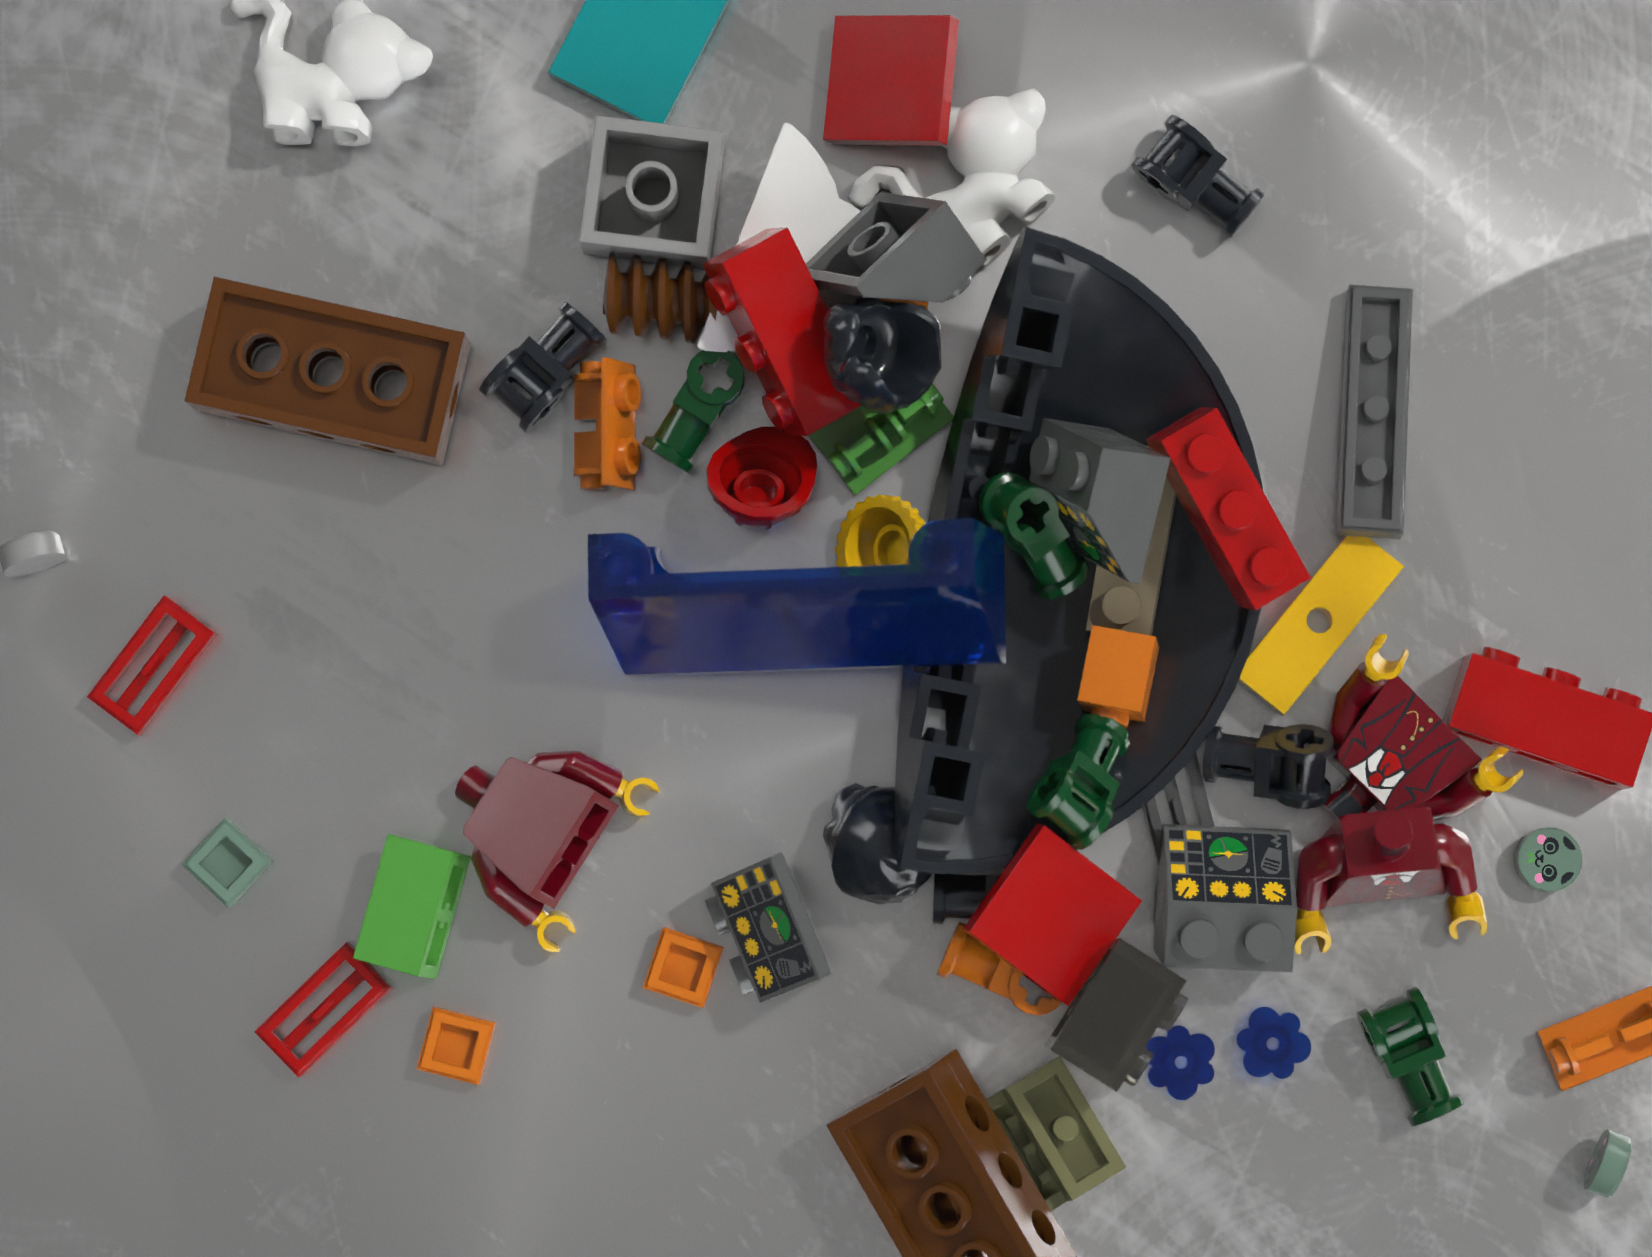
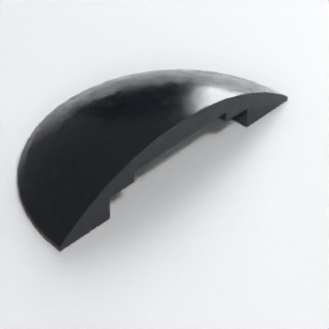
(1093, 349)

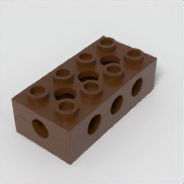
(310, 330)
(945, 1169)

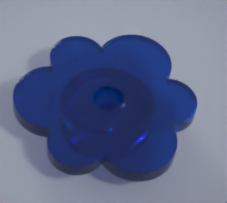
(1196, 1049)
(1290, 1049)

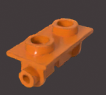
(610, 395)
(1600, 1039)

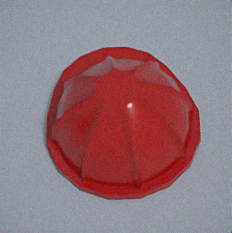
(762, 476)

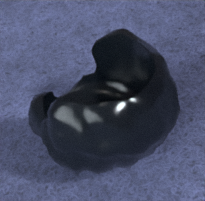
(881, 352)
(863, 846)

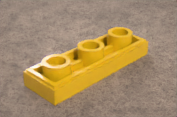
(1344, 593)

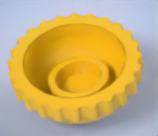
(877, 532)

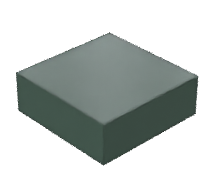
(227, 862)

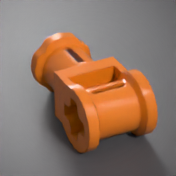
(979, 965)

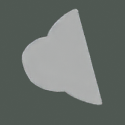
(795, 195)

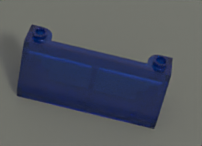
(915, 614)

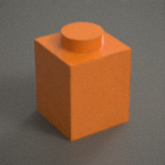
(1118, 674)

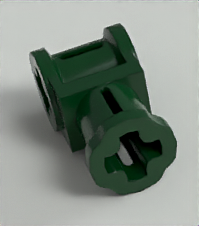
(695, 410)
(1033, 528)
(1077, 786)
(1411, 1051)

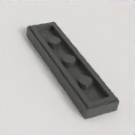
(1374, 412)

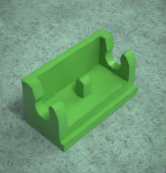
(411, 907)

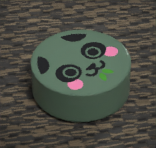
(1548, 859)
(1608, 1164)

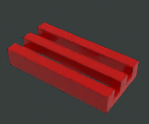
(170, 682)
(284, 1048)

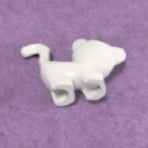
(361, 61)
(989, 146)

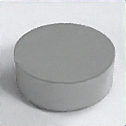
(31, 553)

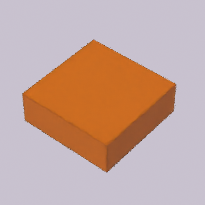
(683, 967)
(456, 1045)

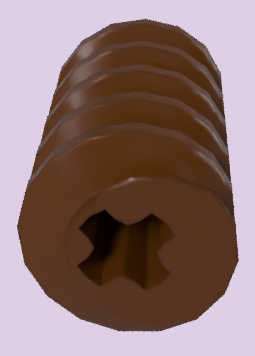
(655, 299)

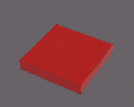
(891, 80)
(1052, 914)

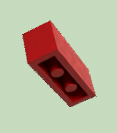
(778, 328)
(1229, 509)
(1549, 718)

